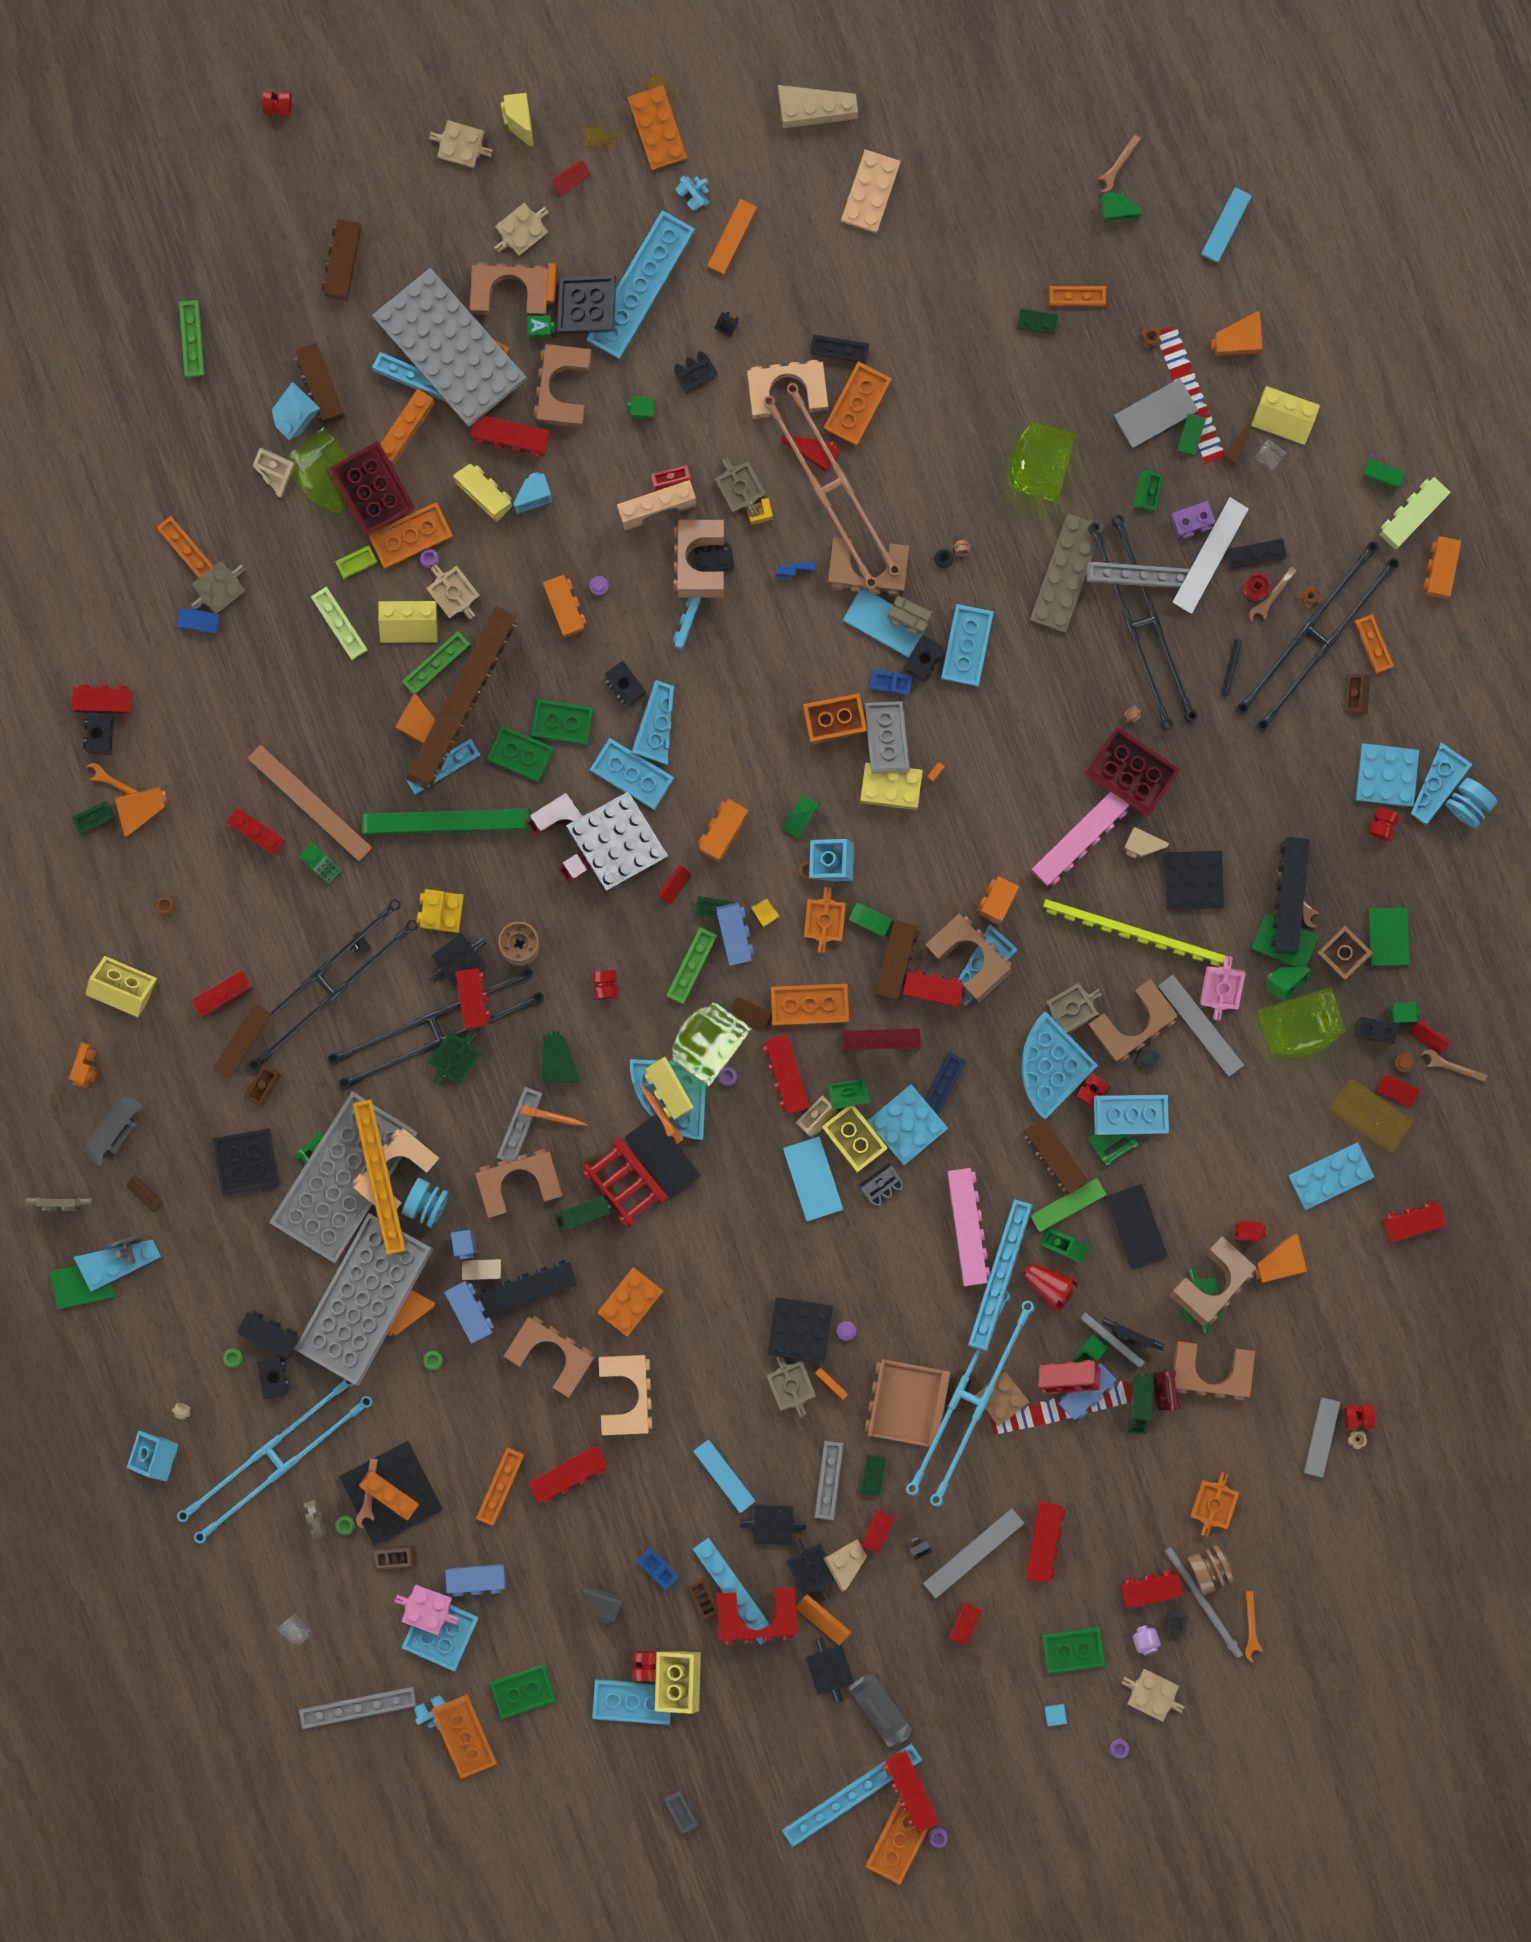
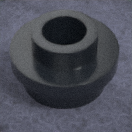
(943, 552)

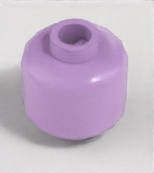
(1146, 1640)

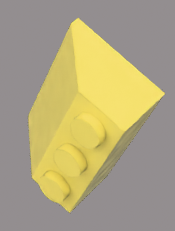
(517, 116)
(1285, 415)
(483, 491)
(408, 621)
(120, 986)
(668, 1089)
(677, 1682)

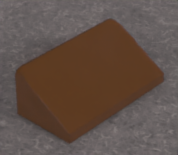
(1357, 693)
(750, 1013)
(263, 1085)
(144, 1193)

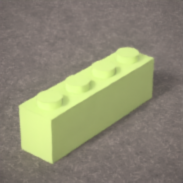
(1415, 512)

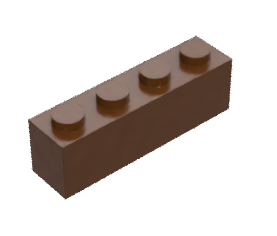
(342, 259)
(319, 382)
(896, 960)
(1055, 1155)

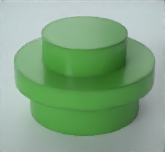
(232, 1358)
(432, 1360)
(345, 1525)

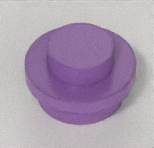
(429, 558)
(598, 585)
(727, 1076)
(846, 1330)
(1119, 1749)
(938, 1837)

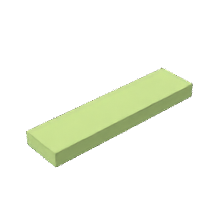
(339, 623)

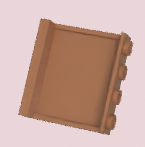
(907, 1402)

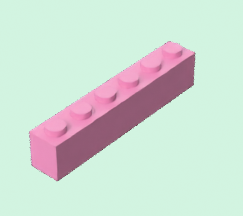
(1079, 838)
(967, 1226)

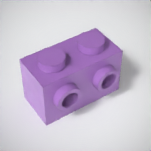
(1192, 520)

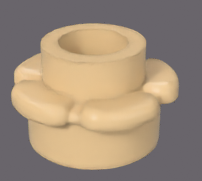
(181, 1411)
(1362, 1439)

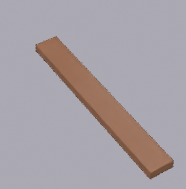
(310, 803)

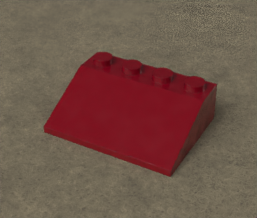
(370, 488)
(1132, 771)

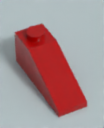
(813, 451)

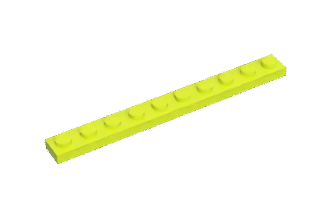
(1126, 931)

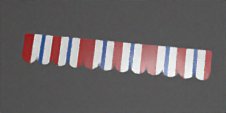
(1180, 369)
(1054, 1412)

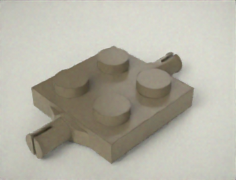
(740, 487)
(218, 587)
(1073, 1007)
(52, 1204)
(791, 1386)

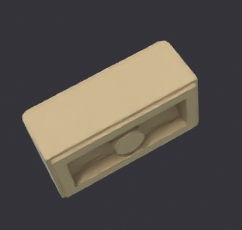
(816, 1117)
(481, 1269)

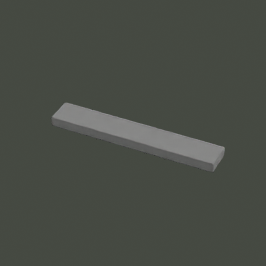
(1136, 575)
(1200, 1025)
(973, 1553)
(358, 1707)

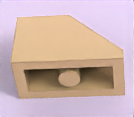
(1142, 844)

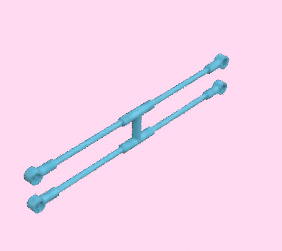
(980, 1402)
(282, 1468)

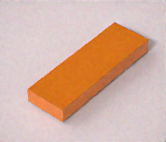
(1077, 296)
(1374, 644)
(823, 1619)

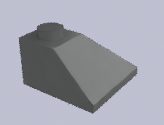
(603, 1603)

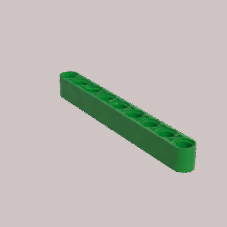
(445, 821)

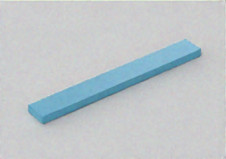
(1000, 1275)
(842, 1801)

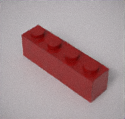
(510, 435)
(786, 1073)
(567, 1474)
(1043, 1542)
(911, 1791)

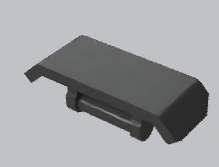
(111, 1127)
(880, 1710)

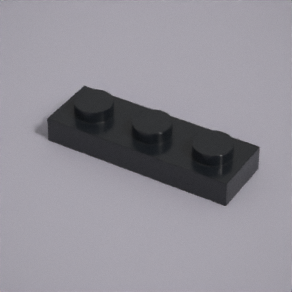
(839, 348)
(1256, 553)

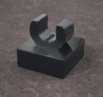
(726, 324)
(362, 943)
(920, 1549)

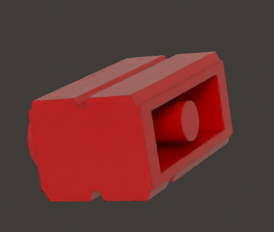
(1249, 1231)
(877, 1531)
(965, 1623)

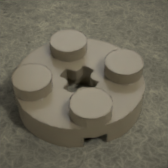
(314, 1519)

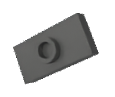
(681, 1812)

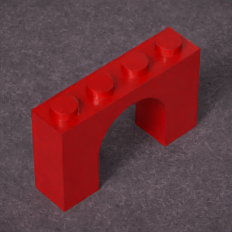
(731, 1627)

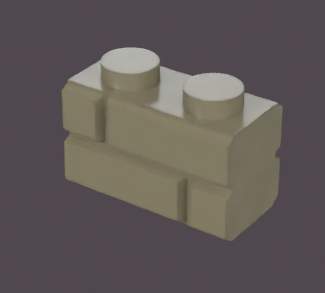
(909, 615)

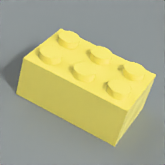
(891, 789)
(854, 1137)

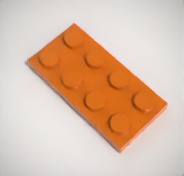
(657, 128)
(857, 403)
(410, 535)
(810, 1004)
(464, 1736)
(895, 1846)

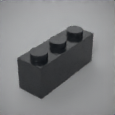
(268, 1334)

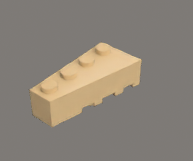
(815, 106)

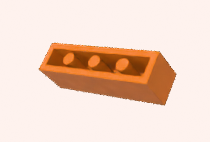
(407, 425)

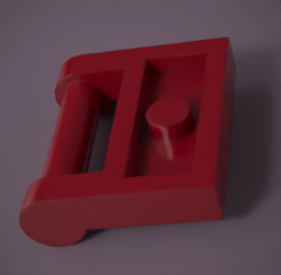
(1166, 1390)

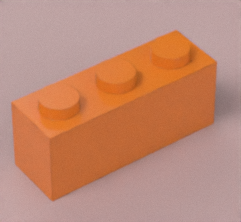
(1442, 567)
(564, 606)
(388, 1494)

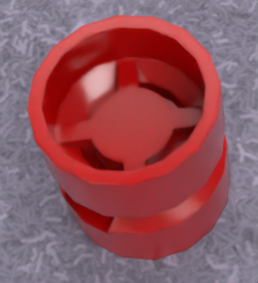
(276, 103)
(1256, 587)
(1384, 824)
(605, 984)
(1087, 1095)
(1366, 1416)
(644, 1666)

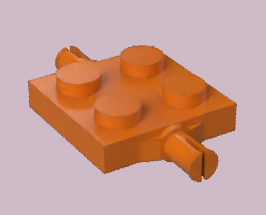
(824, 920)
(1214, 1504)

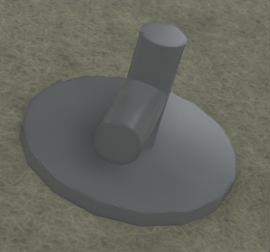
(127, 1252)

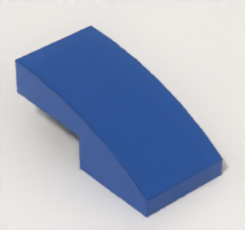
(789, 570)
(198, 620)
(890, 682)
(657, 1568)

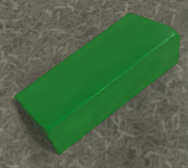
(1191, 434)
(1383, 474)
(1148, 491)

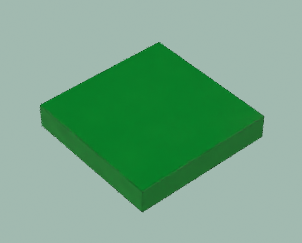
(848, 1093)

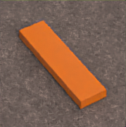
(732, 236)
(184, 546)
(500, 1486)

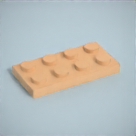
(870, 191)

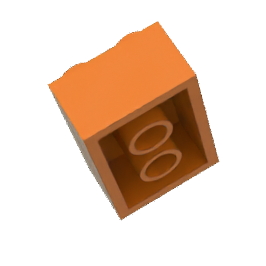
(834, 718)
(722, 830)
(998, 901)
(630, 1301)

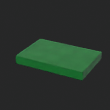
(562, 722)
(520, 753)
(1388, 936)
(1263, 939)
(72, 1289)
(1073, 1650)
(522, 1691)

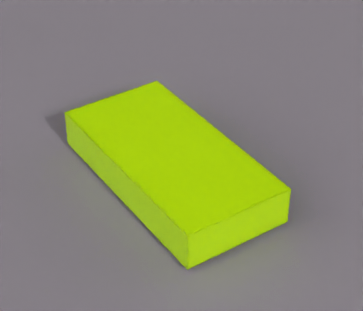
(356, 562)

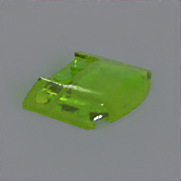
(1041, 461)
(309, 470)
(1302, 1024)
(708, 1042)

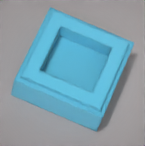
(1055, 1714)

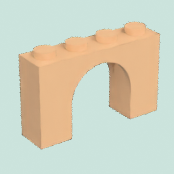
(809, 374)
(676, 496)
(402, 1145)
(636, 1420)

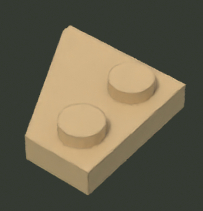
(274, 470)
(846, 1563)

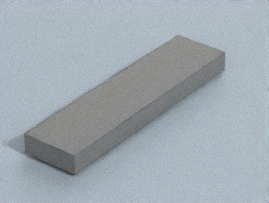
(519, 1126)
(1111, 1339)
(1321, 1437)
(829, 1480)

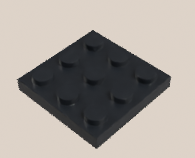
(586, 304)
(1194, 880)
(246, 1161)
(800, 1330)

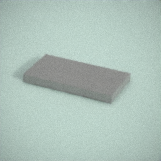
(1155, 413)
(886, 737)

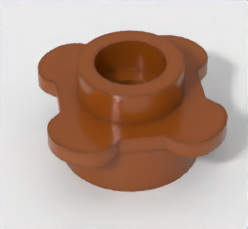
(1150, 342)
(1310, 601)

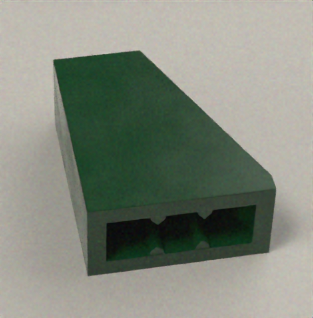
(557, 1060)
(582, 1213)
(1140, 1404)

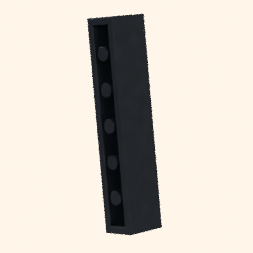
(1291, 895)
(527, 1288)

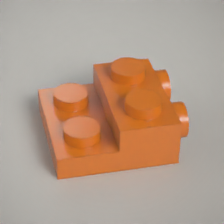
(82, 1072)

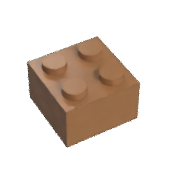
(1345, 953)
(1004, 1400)

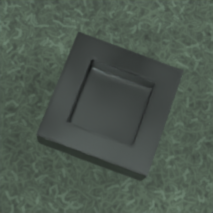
(1147, 1059)
(1176, 1623)

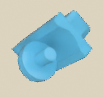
(698, 198)
(423, 1714)

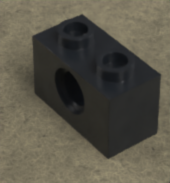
(925, 647)
(619, 673)
(103, 745)
(1376, 1030)
(271, 1389)

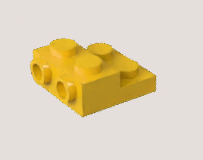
(440, 911)

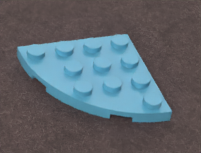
(1052, 1065)
(690, 1124)

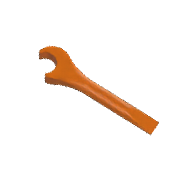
(102, 776)
(550, 1116)
(670, 1128)
(1252, 1643)

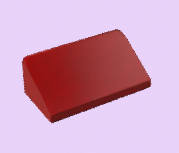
(570, 178)
(670, 477)
(674, 884)
(1429, 1037)
(1397, 1090)

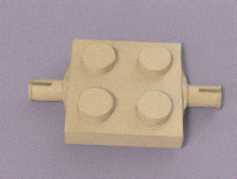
(460, 144)
(521, 229)
(453, 592)
(1153, 1695)

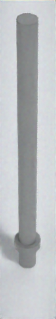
(1231, 1644)

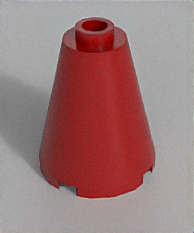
(1050, 1285)

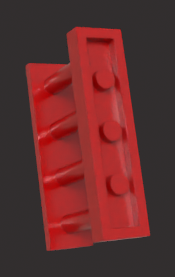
(631, 1165)

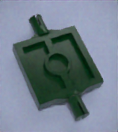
(454, 1057)

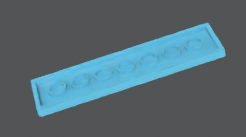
(643, 281)

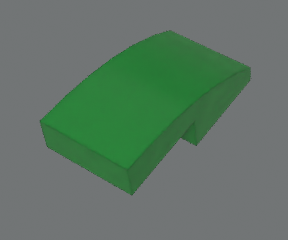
(871, 919)

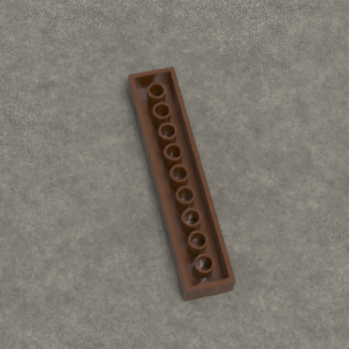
(459, 701)

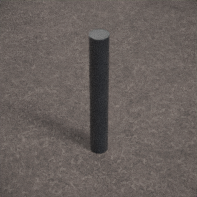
(1231, 667)

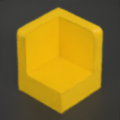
(764, 510)
(765, 913)

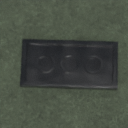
(662, 1156)
(1136, 1226)

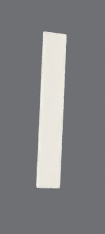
(1210, 555)

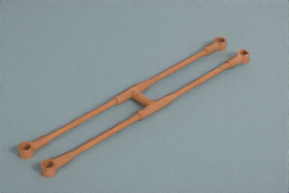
(821, 491)

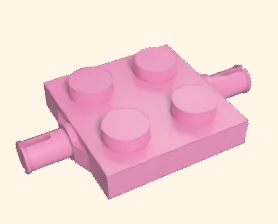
(1222, 988)
(426, 1609)

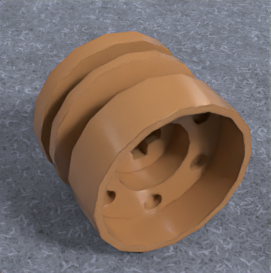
(525, 934)
(1210, 1570)

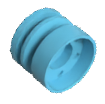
(1469, 806)
(424, 1202)

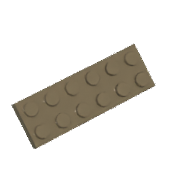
(1065, 574)

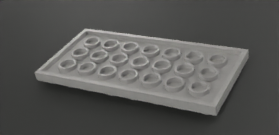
(449, 347)
(322, 1204)
(362, 1302)

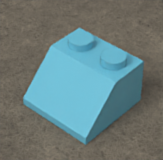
(293, 412)
(533, 493)
(831, 860)
(152, 1456)

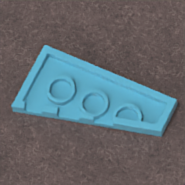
(654, 730)
(1443, 777)
(977, 959)
(103, 1266)

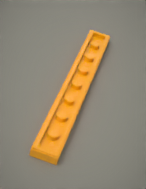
(379, 1177)

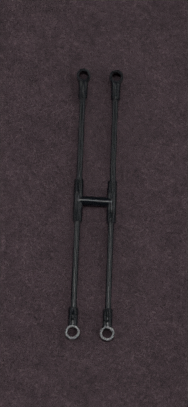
(1152, 618)
(1308, 629)
(334, 993)
(431, 1017)

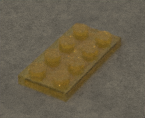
(1371, 1115)

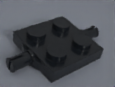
(455, 957)
(1125, 1333)
(773, 1524)
(810, 1569)
(829, 1669)

